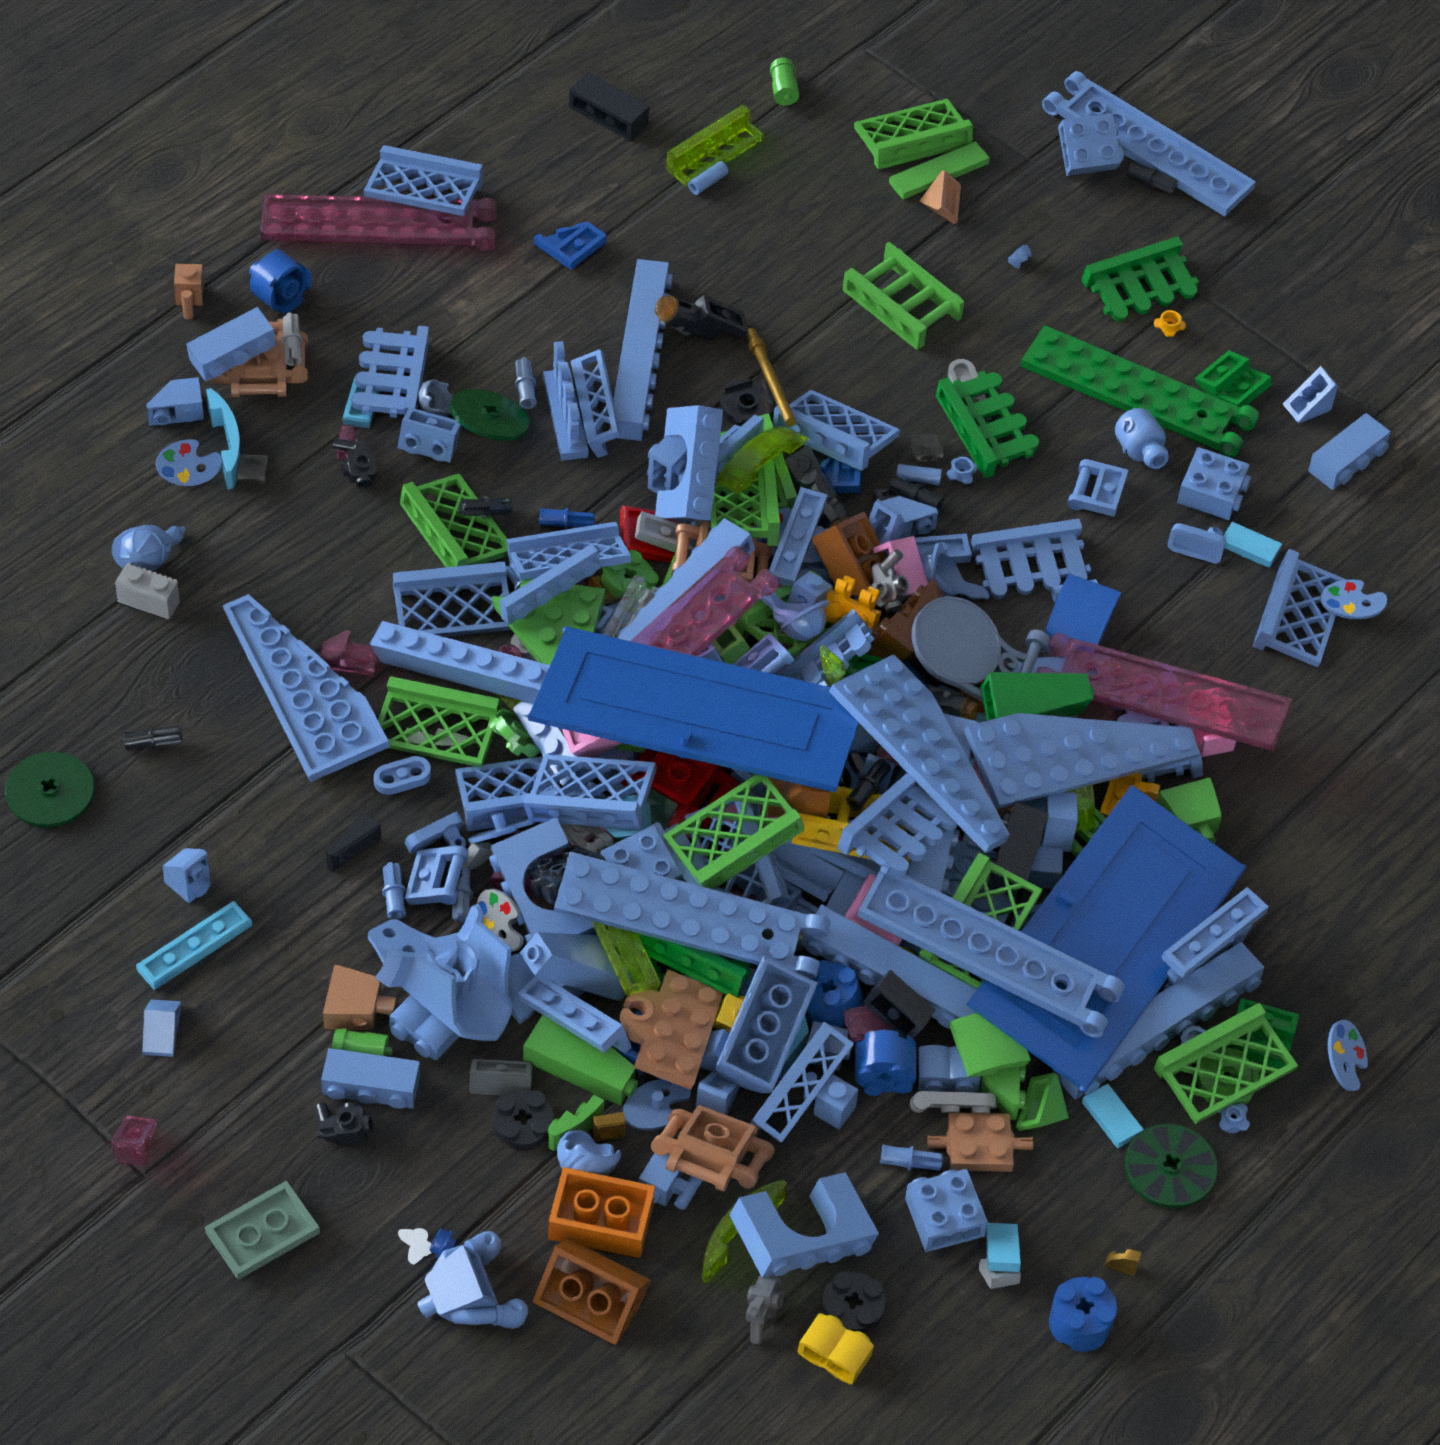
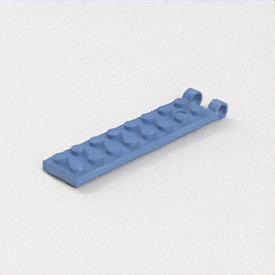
(1156, 145)
(685, 913)
(989, 949)

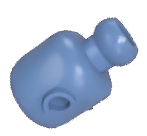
(1142, 437)

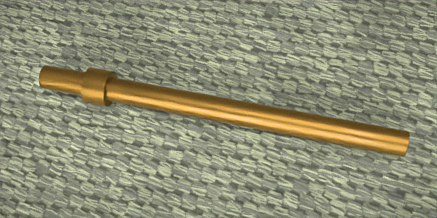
(759, 349)

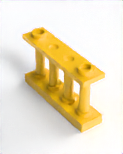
(826, 833)

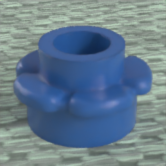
(442, 1242)

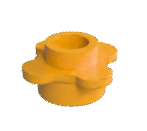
(1170, 323)

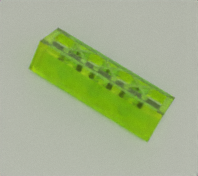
(711, 138)
(632, 957)

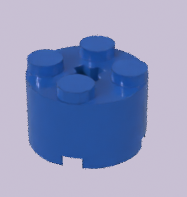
(279, 281)
(835, 992)
(885, 1062)
(1083, 1313)

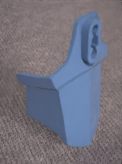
(453, 976)

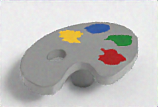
(499, 915)

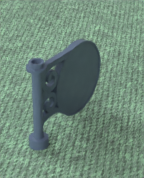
(963, 644)

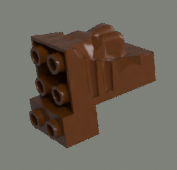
(894, 634)

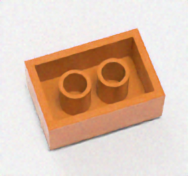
(601, 1212)

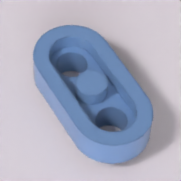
(401, 775)

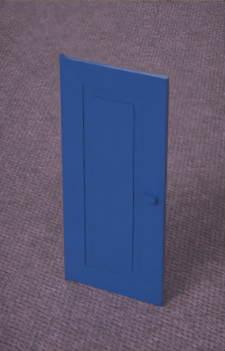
(696, 709)
(1117, 910)

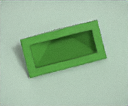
(1042, 1103)

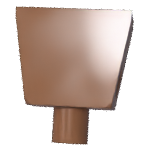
(355, 1000)

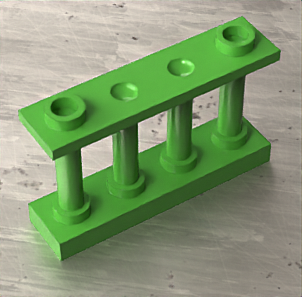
(896, 315)

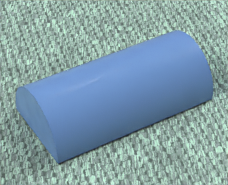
(765, 1027)

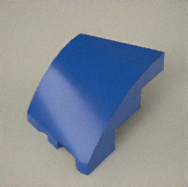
(1082, 610)

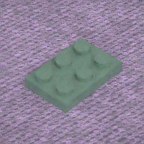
(262, 1230)

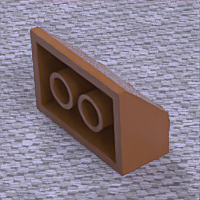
(849, 551)
(801, 798)
(591, 1290)

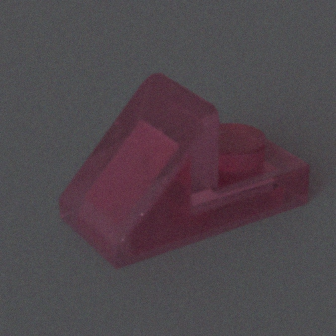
(348, 656)
(132, 1140)

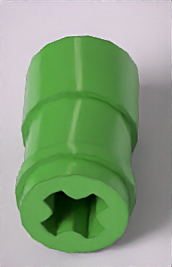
(784, 81)
(361, 1042)

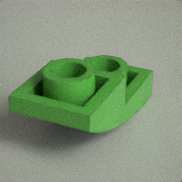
(580, 1121)

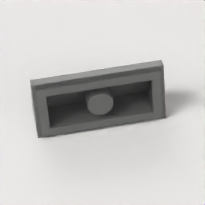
(499, 1076)

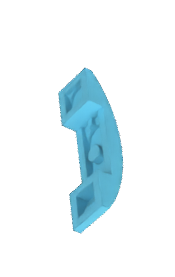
(222, 416)

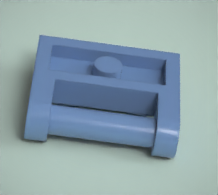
(1106, 490)
(766, 656)
(428, 874)

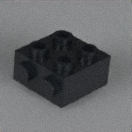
(549, 873)

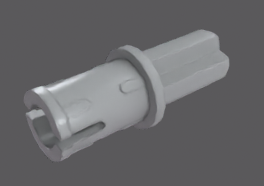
(292, 339)

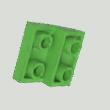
(985, 1047)

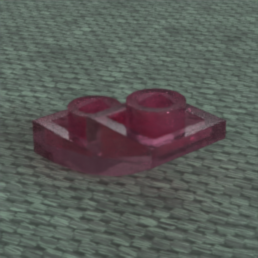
(862, 1021)

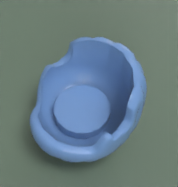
(581, 1153)

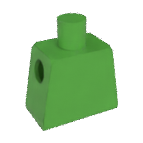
(1194, 805)

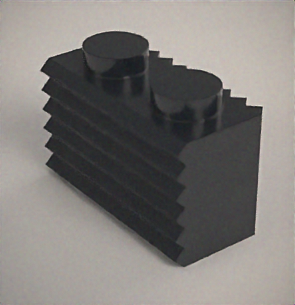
(899, 1005)

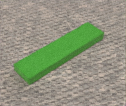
(955, 163)

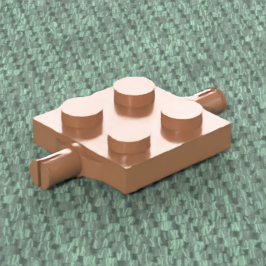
(980, 1142)

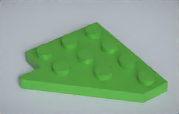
(543, 627)

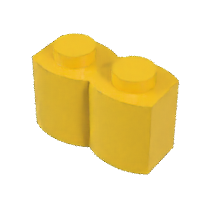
(836, 1348)

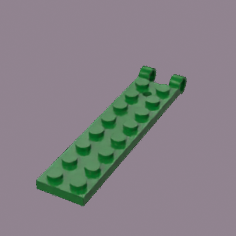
(1134, 386)

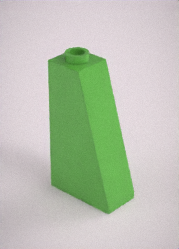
(580, 1063)

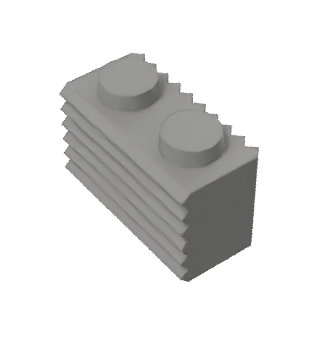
(147, 591)

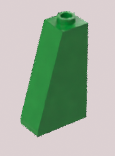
(1036, 694)

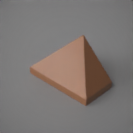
(943, 197)

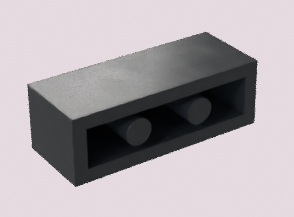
(609, 106)
(1019, 851)

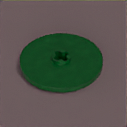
(489, 414)
(56, 807)

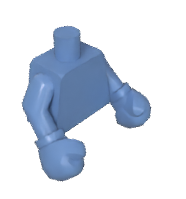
(463, 1291)

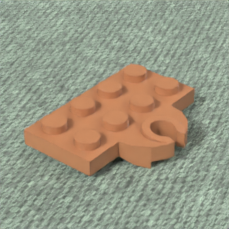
(672, 1027)

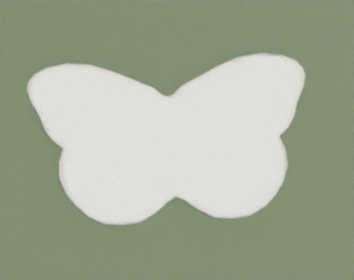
(418, 1243)

